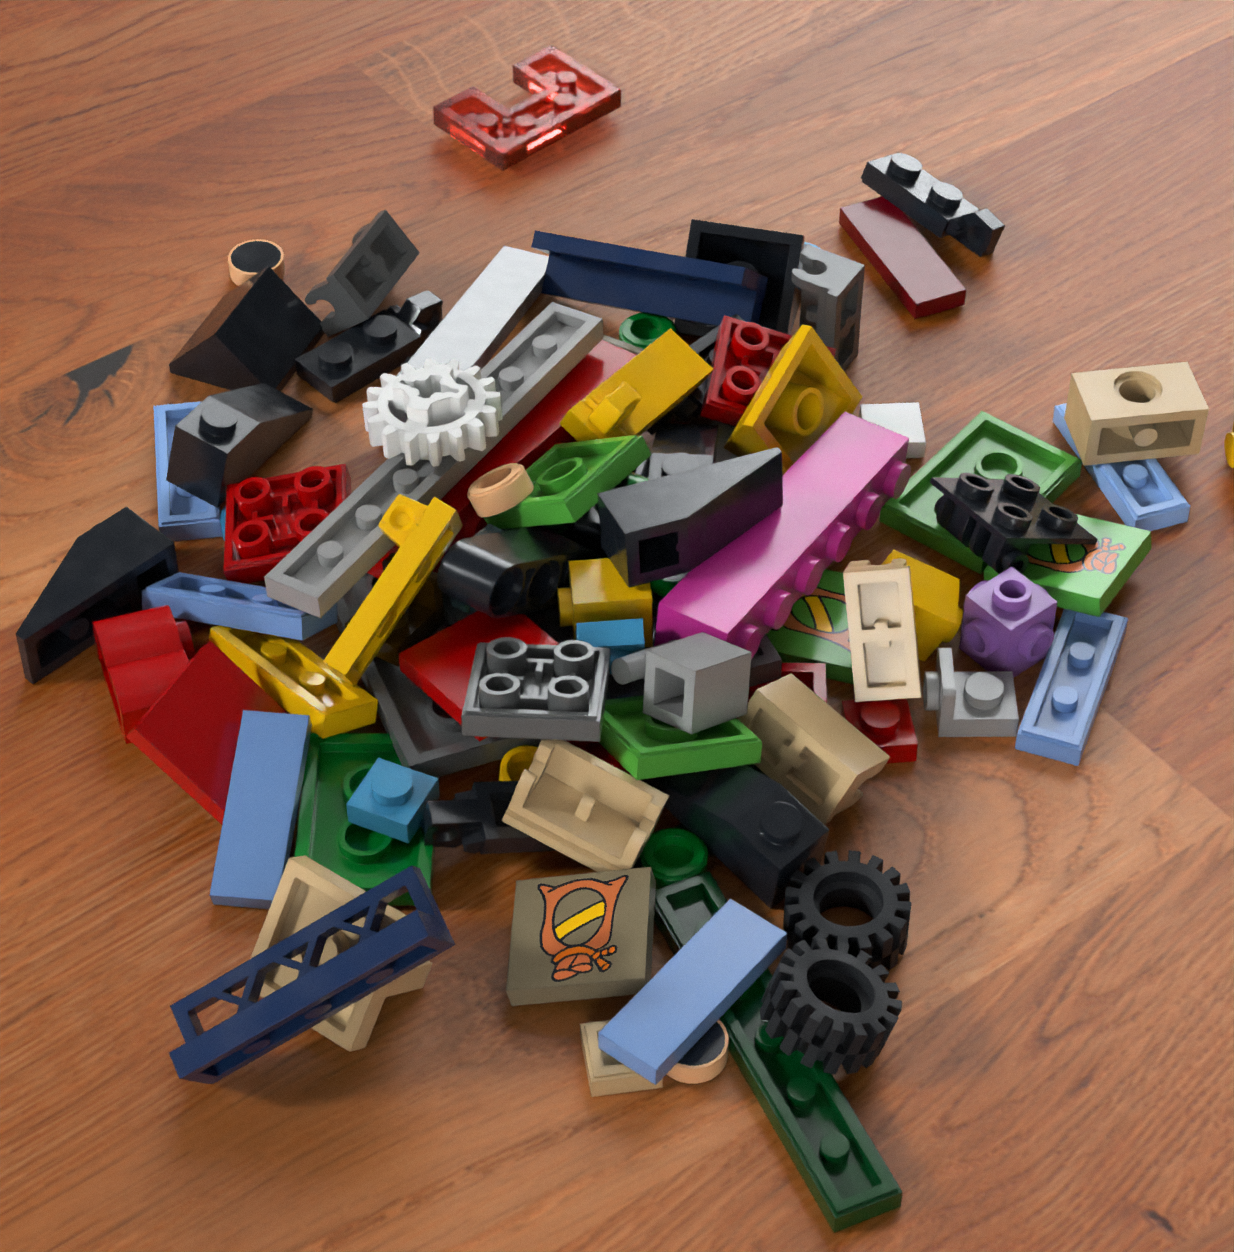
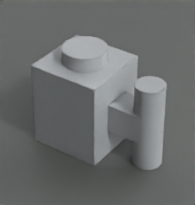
(690, 681)

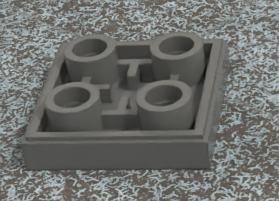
(537, 690)

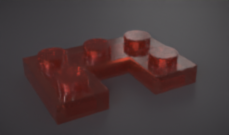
(562, 101)

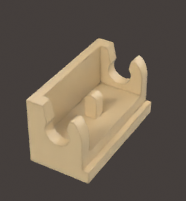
(882, 630)
(811, 747)
(584, 807)

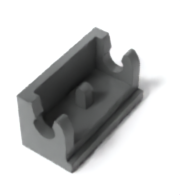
(364, 274)
(831, 300)

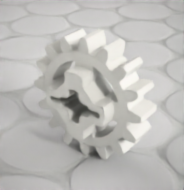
(432, 412)

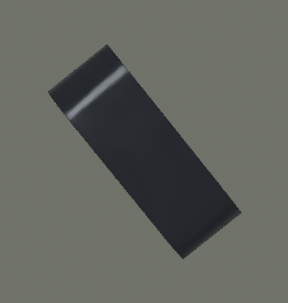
(510, 570)

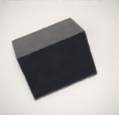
(756, 249)
(250, 337)

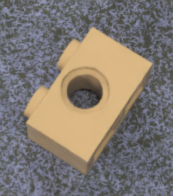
(1135, 413)

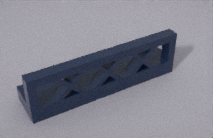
(649, 281)
(318, 989)

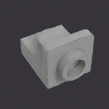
(970, 701)

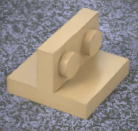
(304, 896)

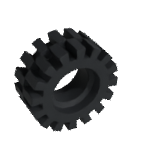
(852, 886)
(818, 1031)

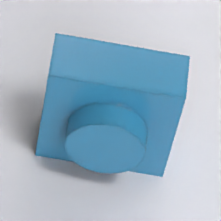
(619, 636)
(392, 800)

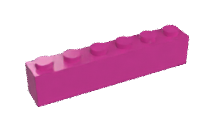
(764, 571)

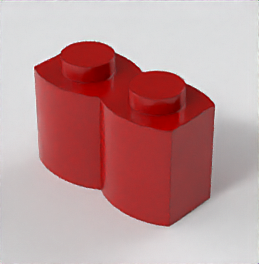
(140, 659)

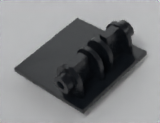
(1004, 518)

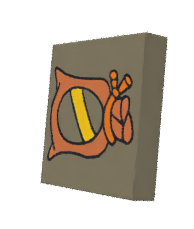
(581, 936)

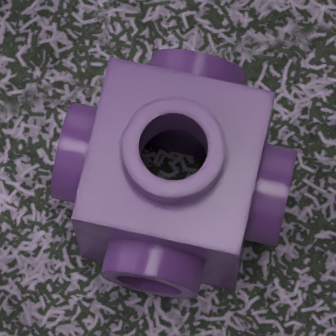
(1007, 623)

